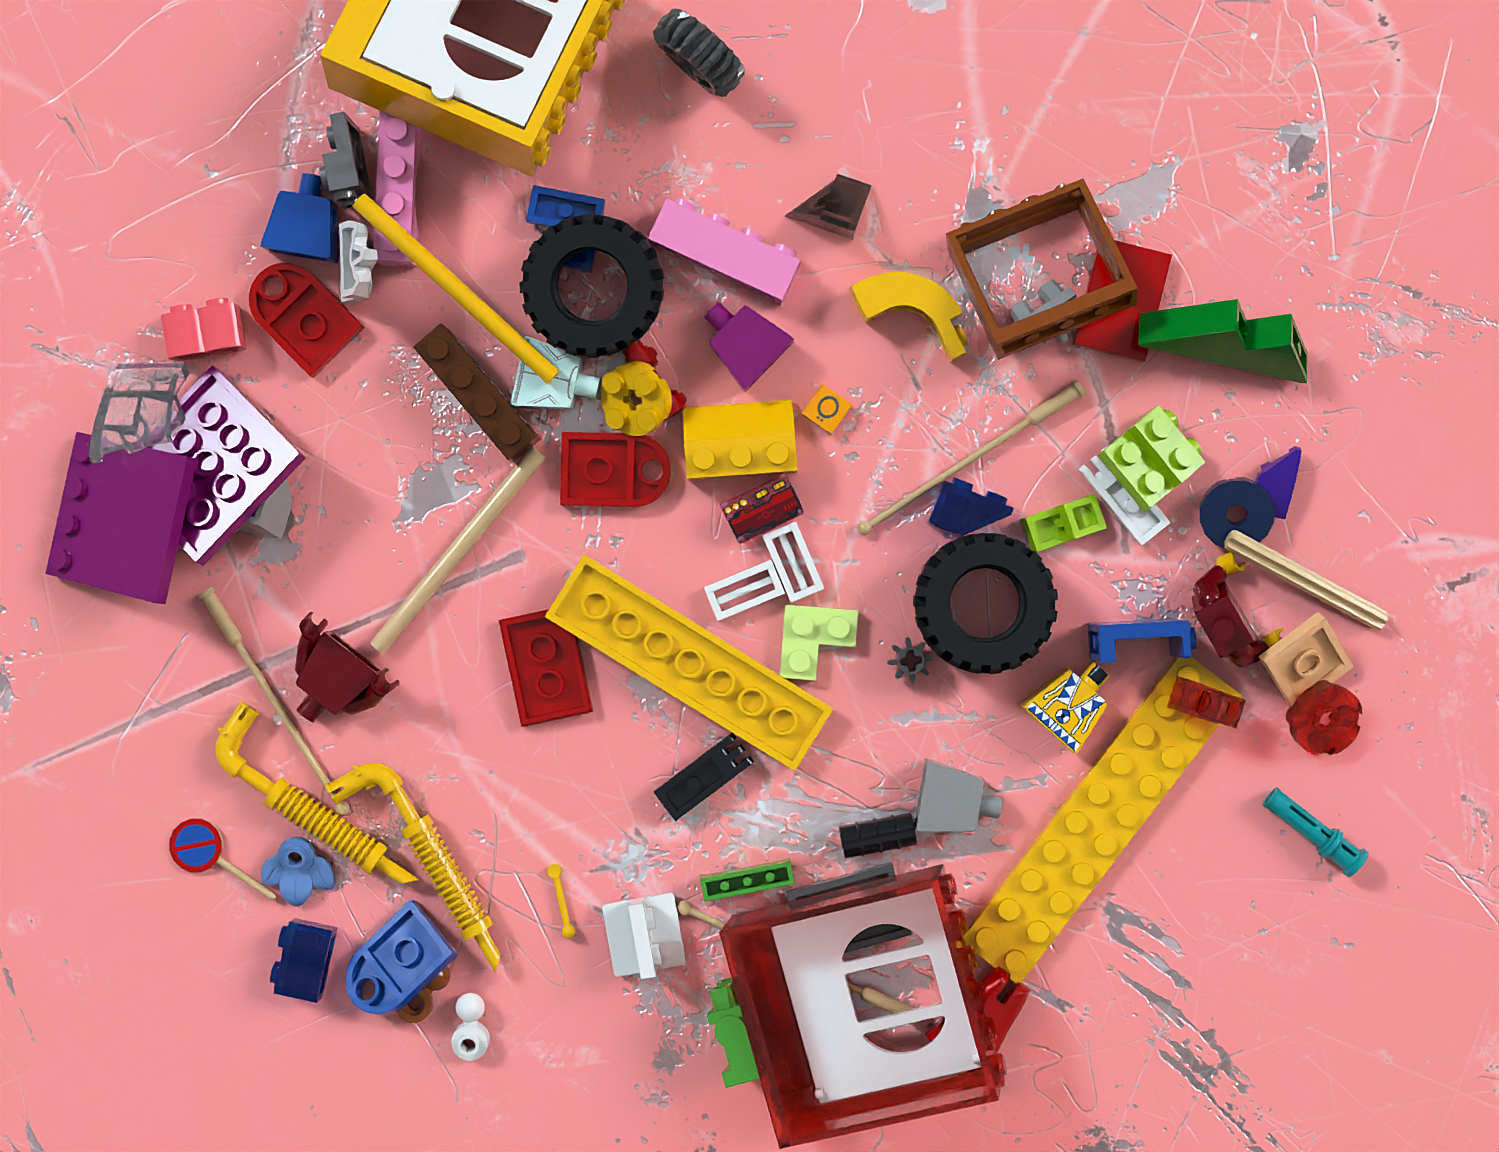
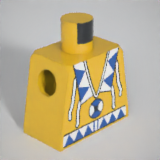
(1069, 705)

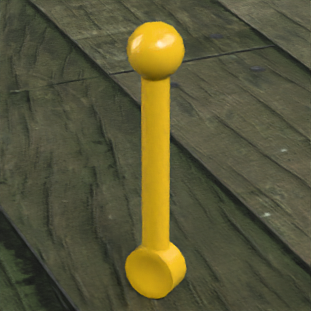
(555, 872)

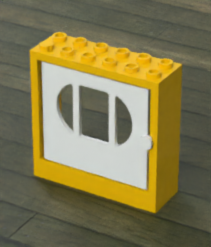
(410, 42)

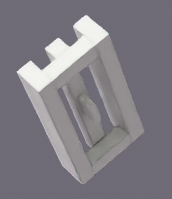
(781, 533)
(715, 602)

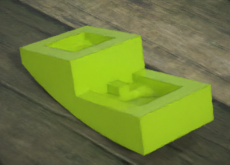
(1063, 523)

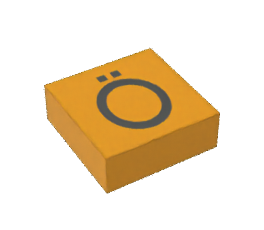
(826, 409)

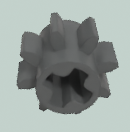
(918, 666)

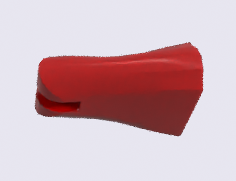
(1002, 1012)

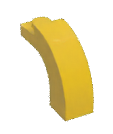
(917, 294)

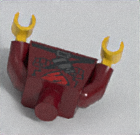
(1224, 618)

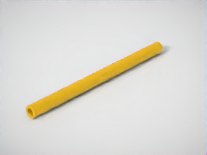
(455, 288)

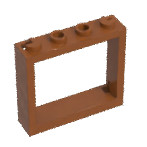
(1063, 317)

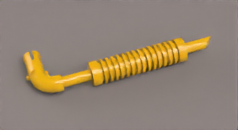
(299, 807)
(430, 851)

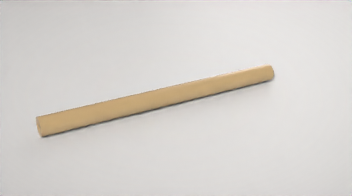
(457, 550)

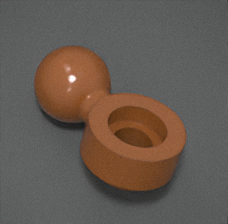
(412, 1015)

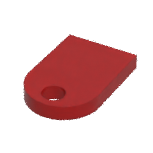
(303, 317)
(608, 469)

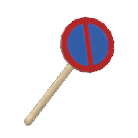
(198, 847)

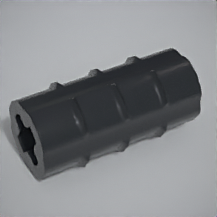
(877, 835)

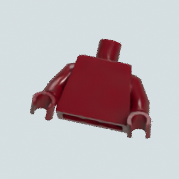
(335, 674)

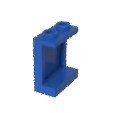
(1103, 635)

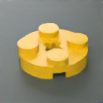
(617, 404)

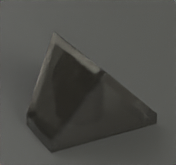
(835, 206)

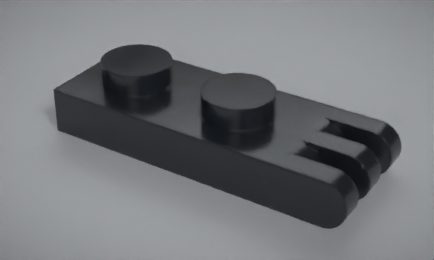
(702, 777)

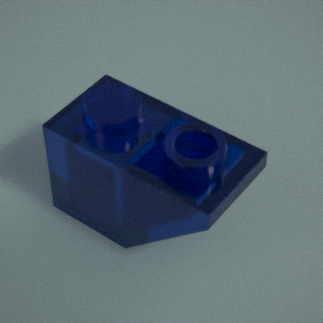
(965, 511)

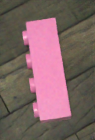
(724, 250)

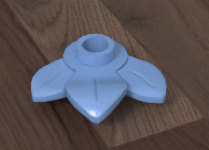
(297, 876)

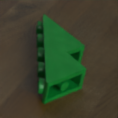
(1225, 337)

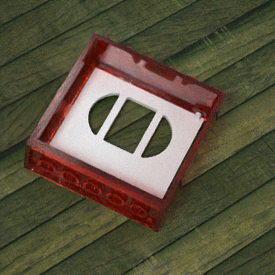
(843, 1062)

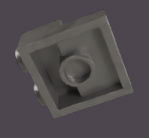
(345, 169)

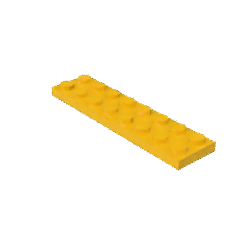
(689, 662)

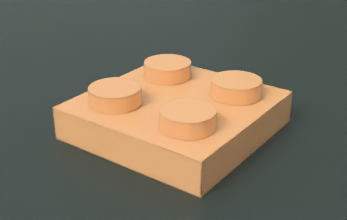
(1305, 658)

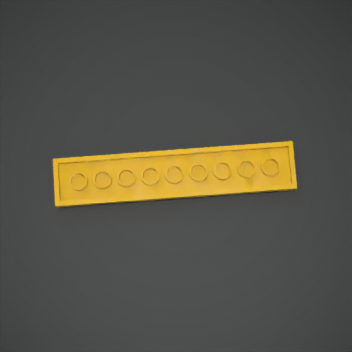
(1092, 826)

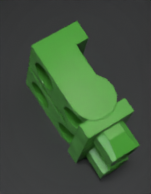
(732, 1034)

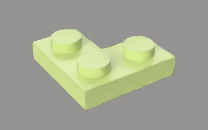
(806, 629)

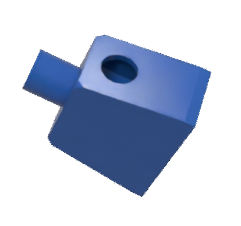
(303, 223)

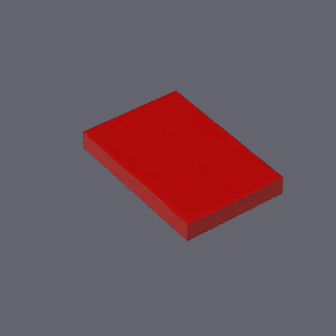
(1120, 331)
(544, 669)

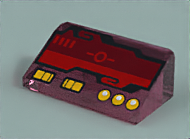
(762, 508)

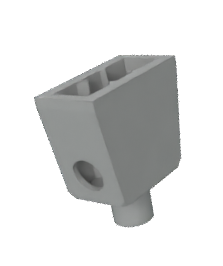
(952, 800)

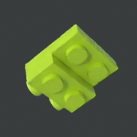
(1152, 457)

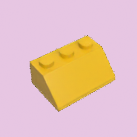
(739, 440)

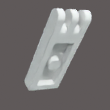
(1139, 524)

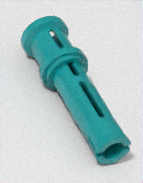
(1328, 841)

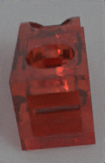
(1206, 702)

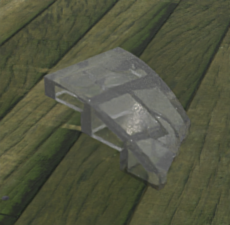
(138, 408)

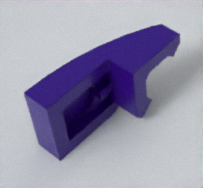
(1279, 480)

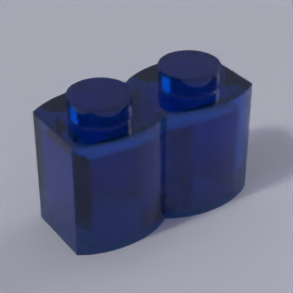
(304, 960)

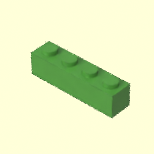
(747, 880)

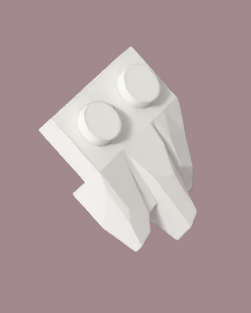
(355, 262)

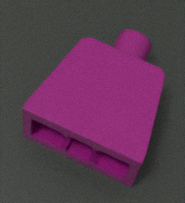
(746, 342)

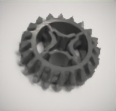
(698, 52)

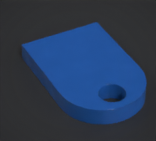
(398, 960)

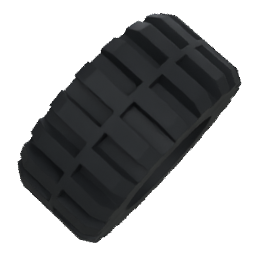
(542, 294)
(1035, 603)

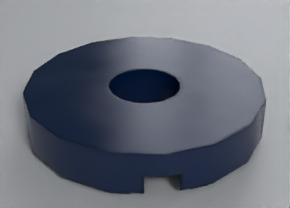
(1236, 492)

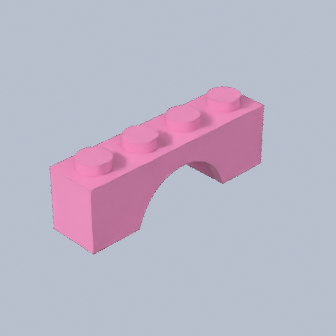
(397, 166)

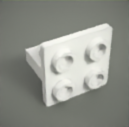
(644, 935)

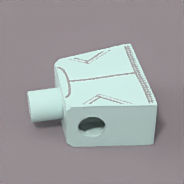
(561, 392)

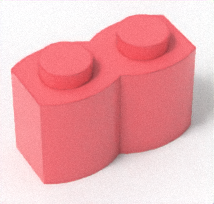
(203, 331)

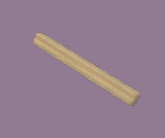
(1305, 580)

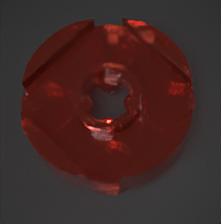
(1312, 705)

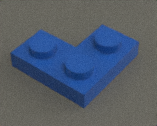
(551, 206)

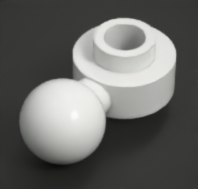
(470, 1009)

